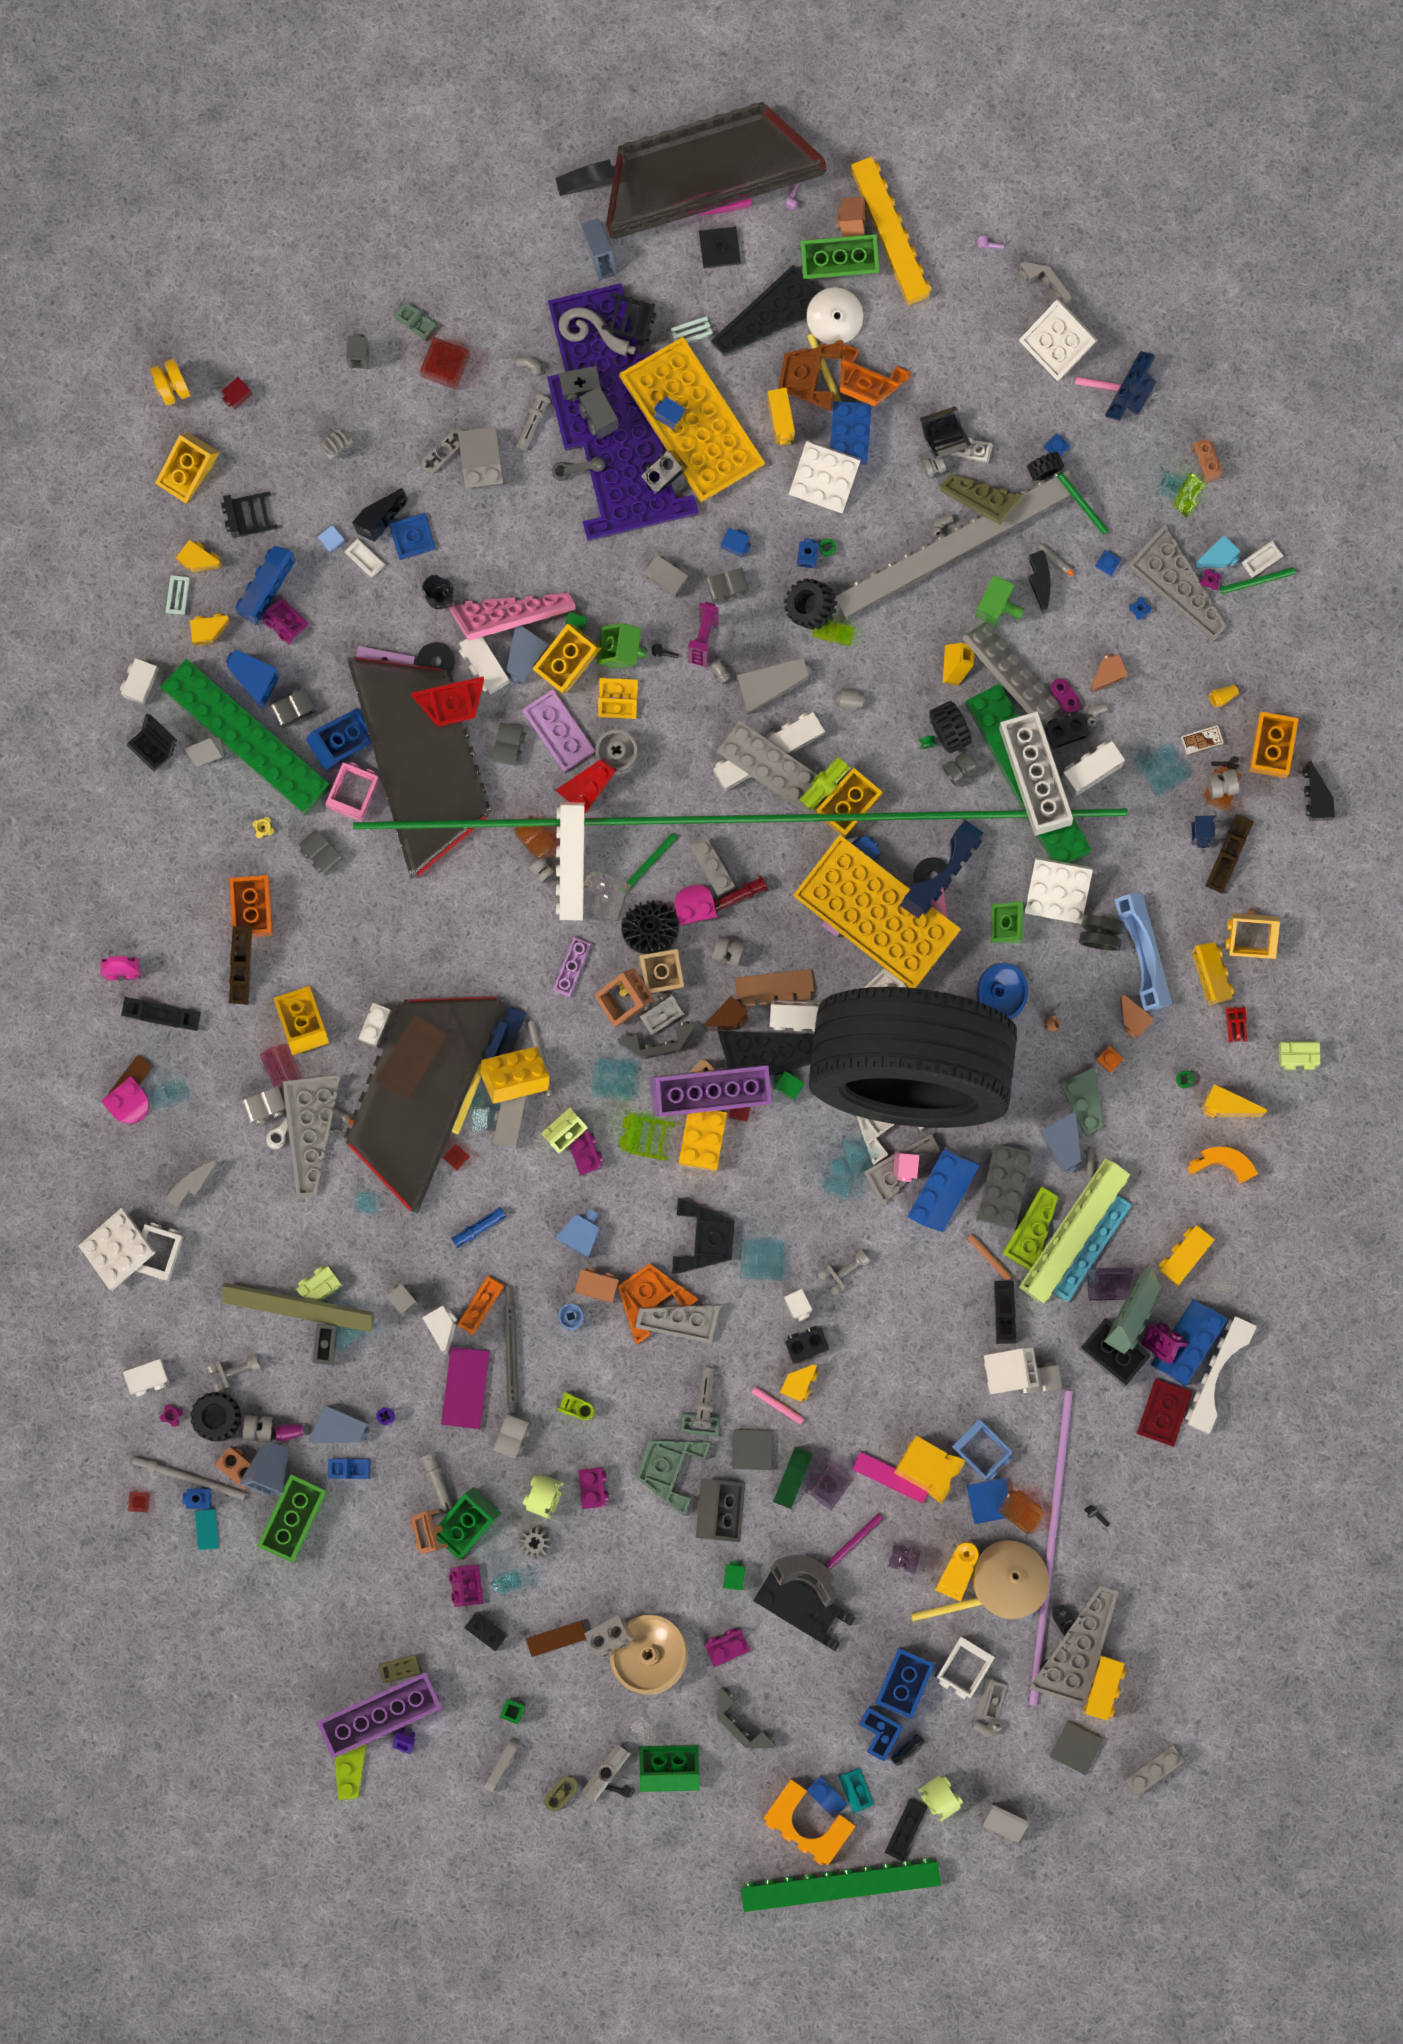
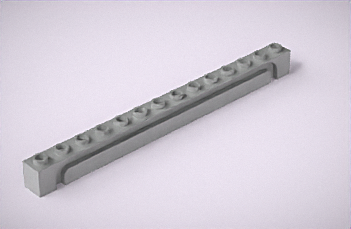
(949, 548)

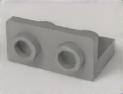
(660, 1012)

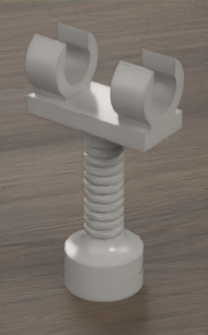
(861, 1259)
(252, 1363)

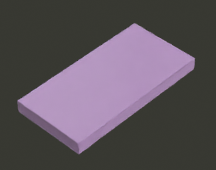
(558, 730)

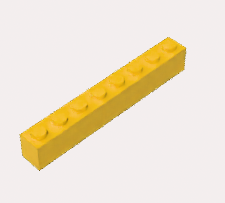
(890, 231)

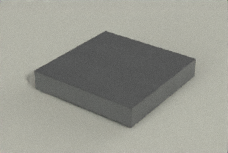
(752, 1449)
(1076, 1748)

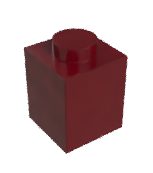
(236, 393)

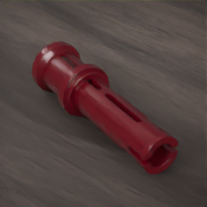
(748, 890)

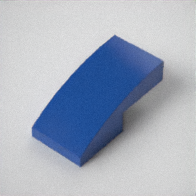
(349, 1468)

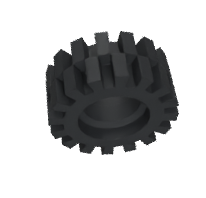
(1045, 466)

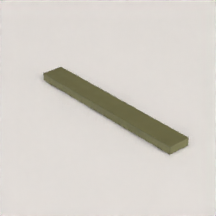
(297, 1307)

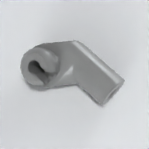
(531, 362)
(939, 524)
(1093, 712)
(988, 1730)

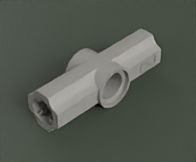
(613, 1761)

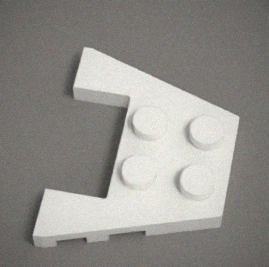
(871, 1130)

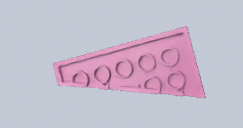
(506, 613)

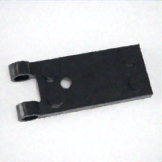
(795, 1603)

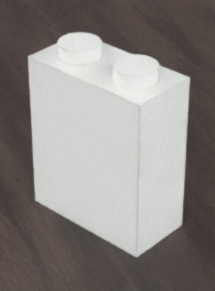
(1011, 1370)

